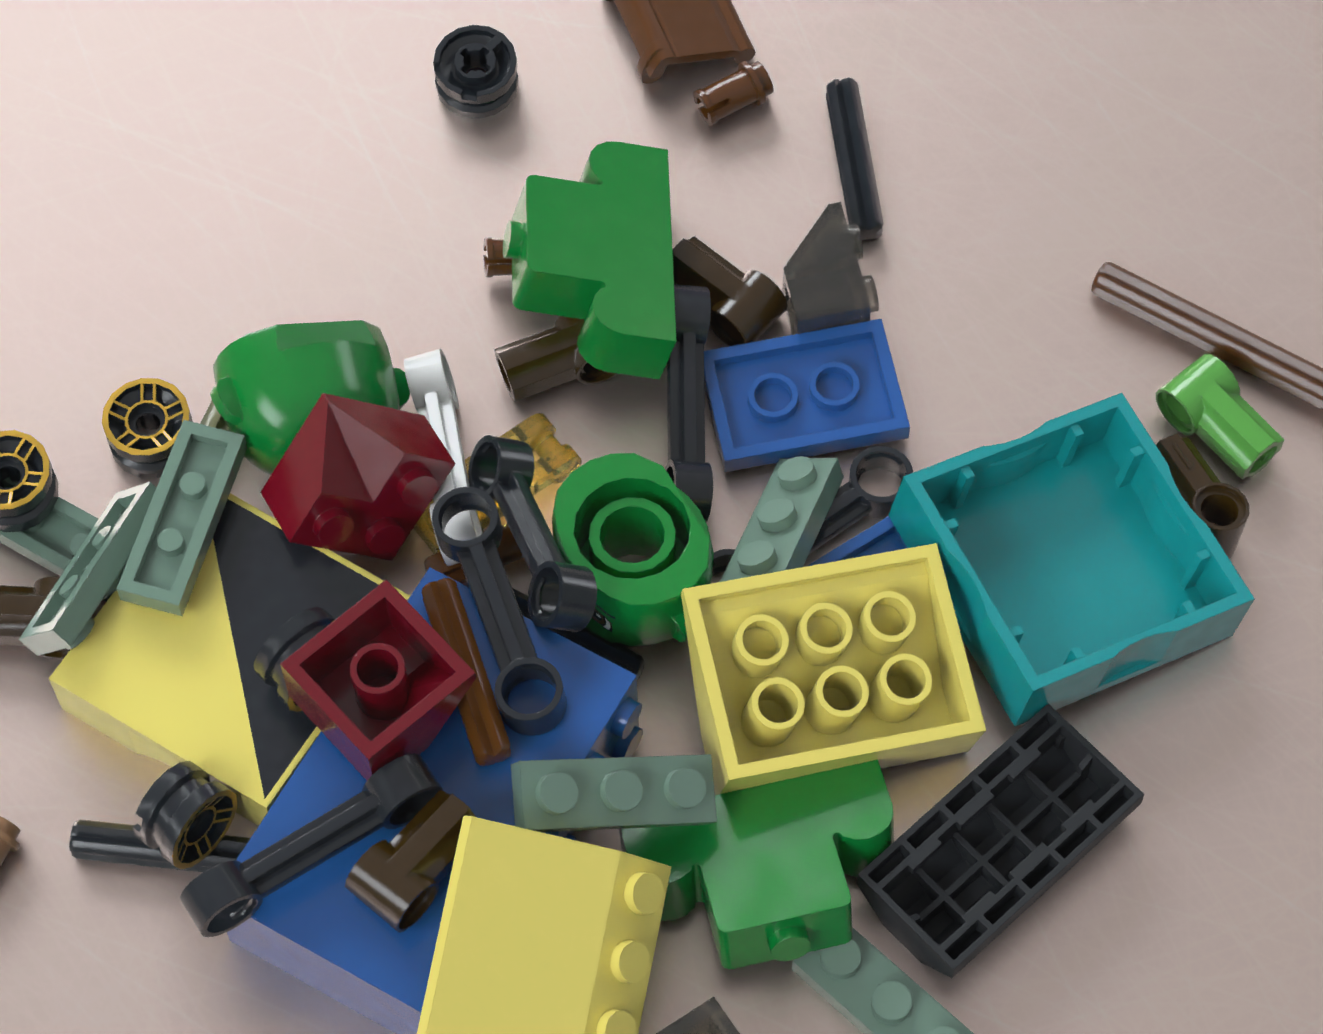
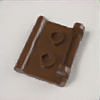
(683, 33)

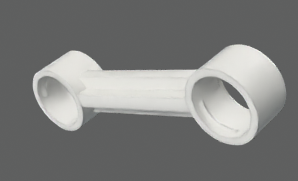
(437, 399)

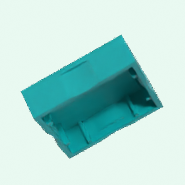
(1071, 558)

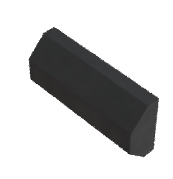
(997, 842)

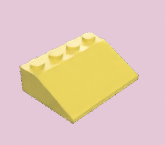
(830, 668)
(542, 936)

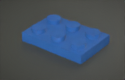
(804, 395)

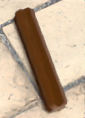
(478, 705)

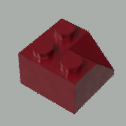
(357, 477)
(378, 680)

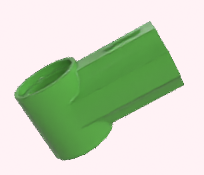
(1209, 403)

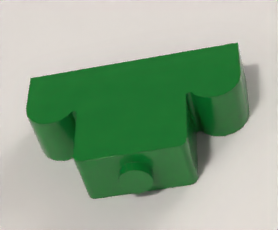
(601, 256)
(775, 862)

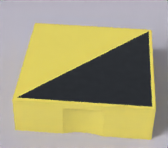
(190, 680)

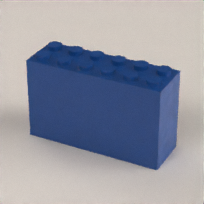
(329, 934)

